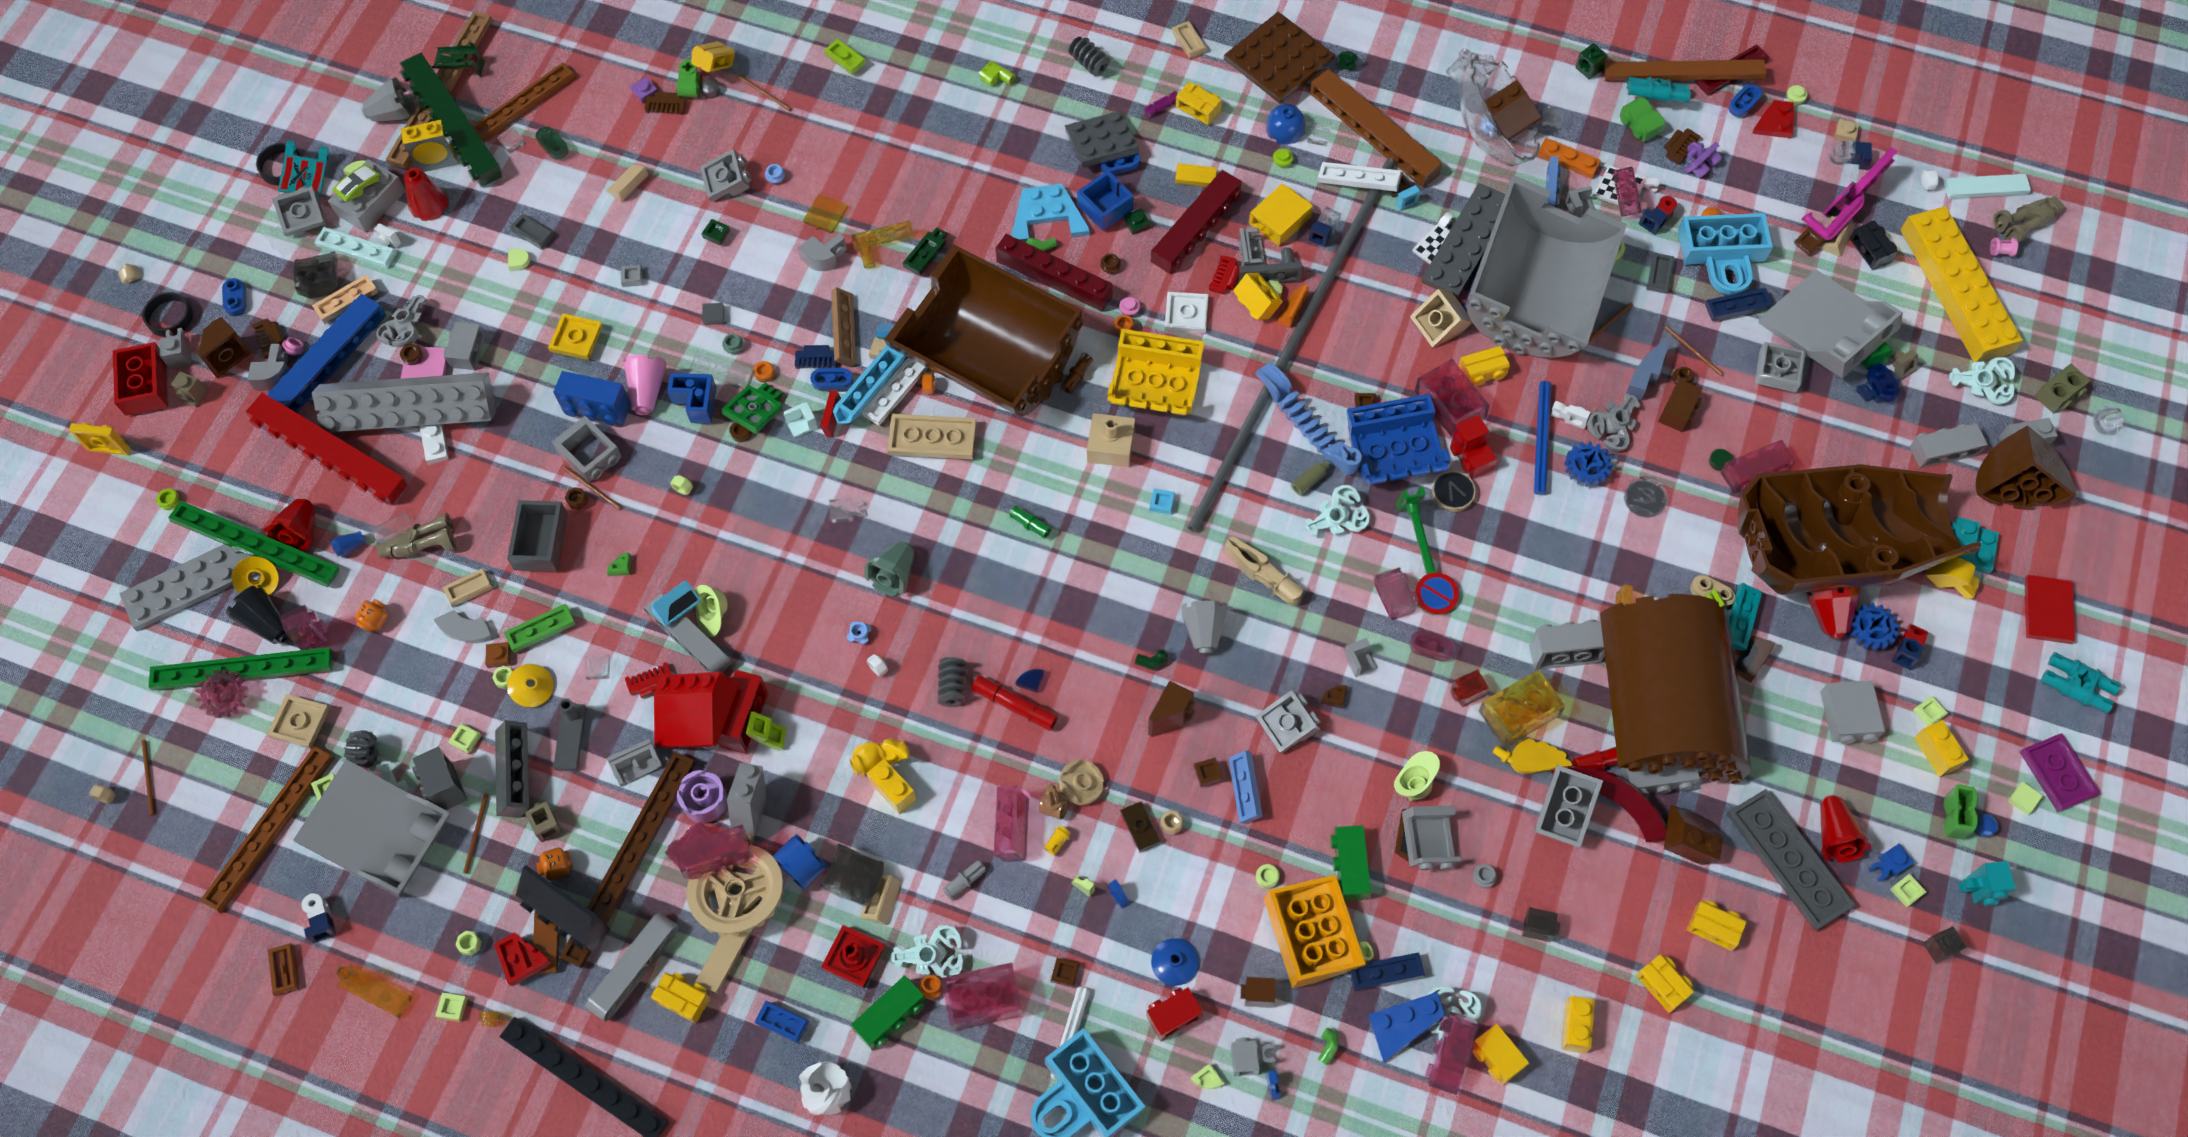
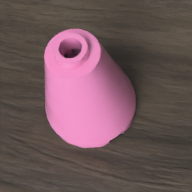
(643, 381)

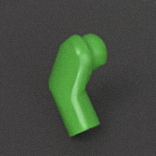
(1042, 245)
(1331, 1047)

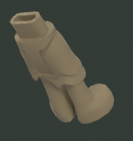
(2033, 214)
(412, 542)

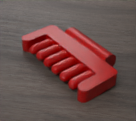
(1229, 275)
(649, 685)

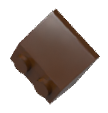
(1512, 110)
(221, 347)
(1171, 710)
(1692, 837)

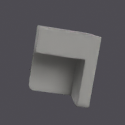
(1579, 201)
(1358, 657)

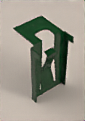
(449, 61)

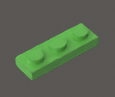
(539, 628)

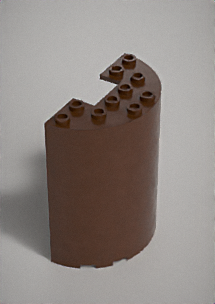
(989, 332)
(1675, 687)

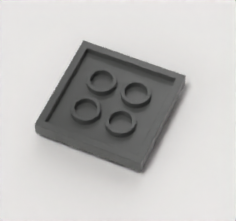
(1101, 139)

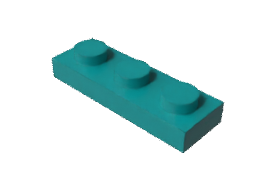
(1743, 615)

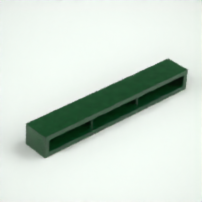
(455, 125)

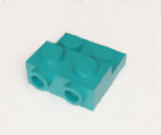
(1969, 532)

